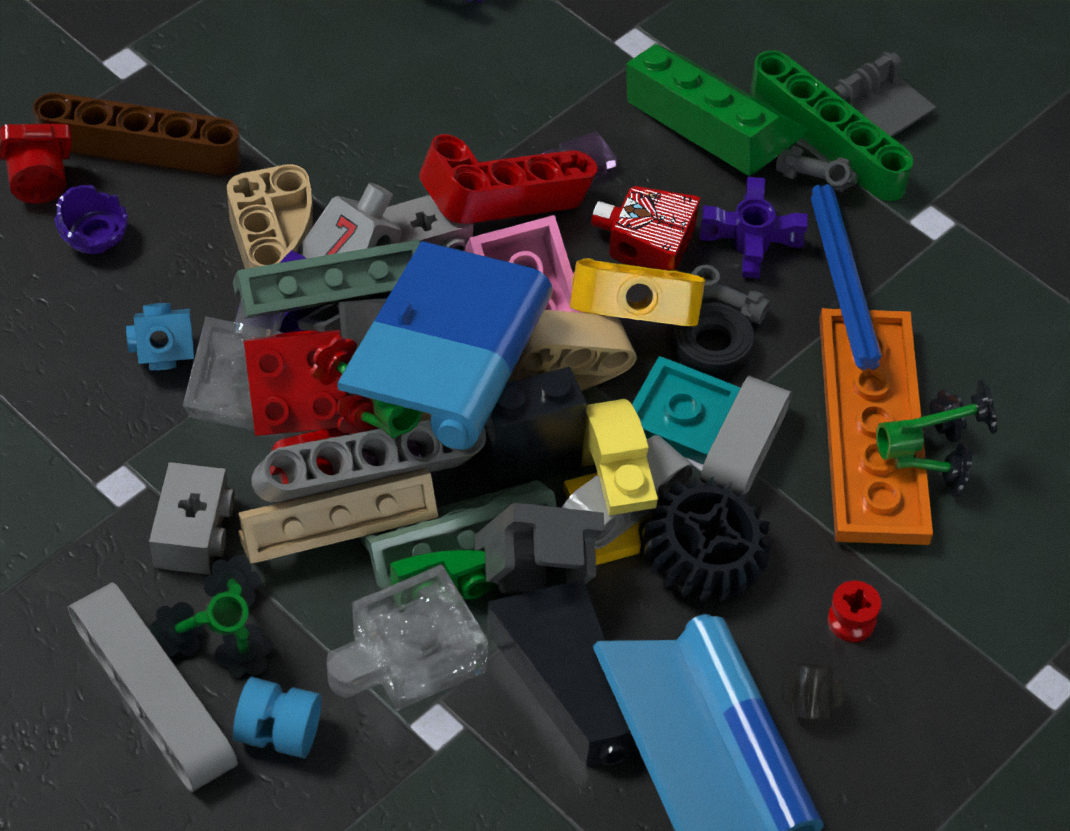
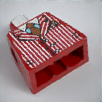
(649, 227)

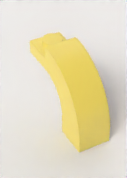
(619, 450)

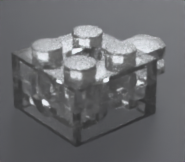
(219, 375)
(393, 630)

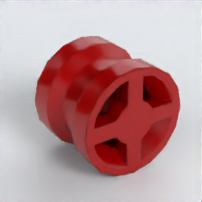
(861, 620)

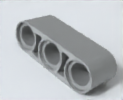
(746, 435)
(666, 469)

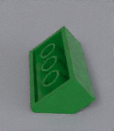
(709, 109)

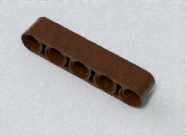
(144, 133)

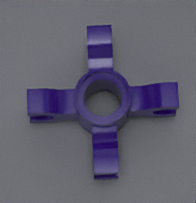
(753, 227)

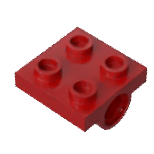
(281, 384)

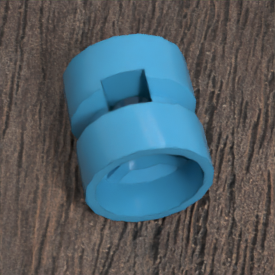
(277, 717)

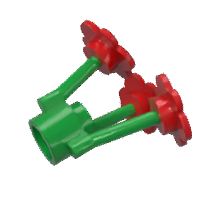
(356, 411)

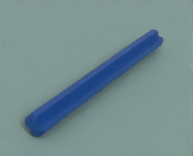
(845, 278)

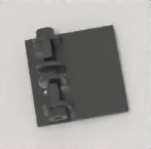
(883, 95)

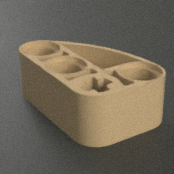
(270, 213)
(587, 343)

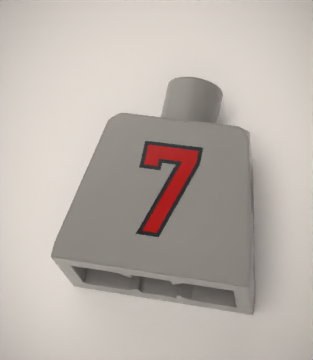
(352, 225)

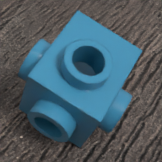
(172, 322)

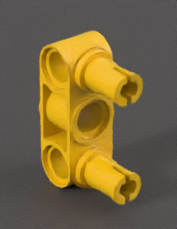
(603, 288)

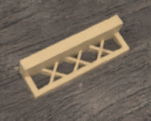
(337, 515)

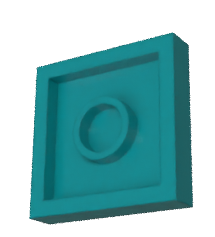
(684, 407)

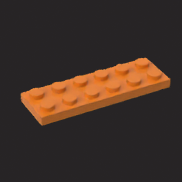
(868, 492)

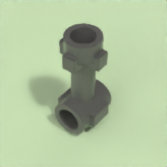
(837, 173)
(752, 306)

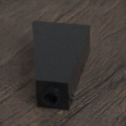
(550, 646)

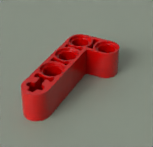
(503, 188)

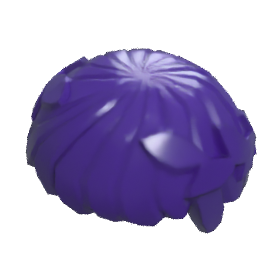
(90, 219)

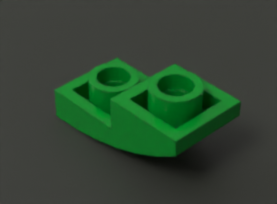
(464, 568)

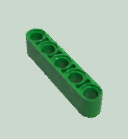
(833, 124)

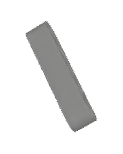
(349, 465)
(152, 687)

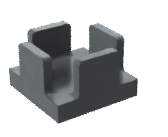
(536, 536)

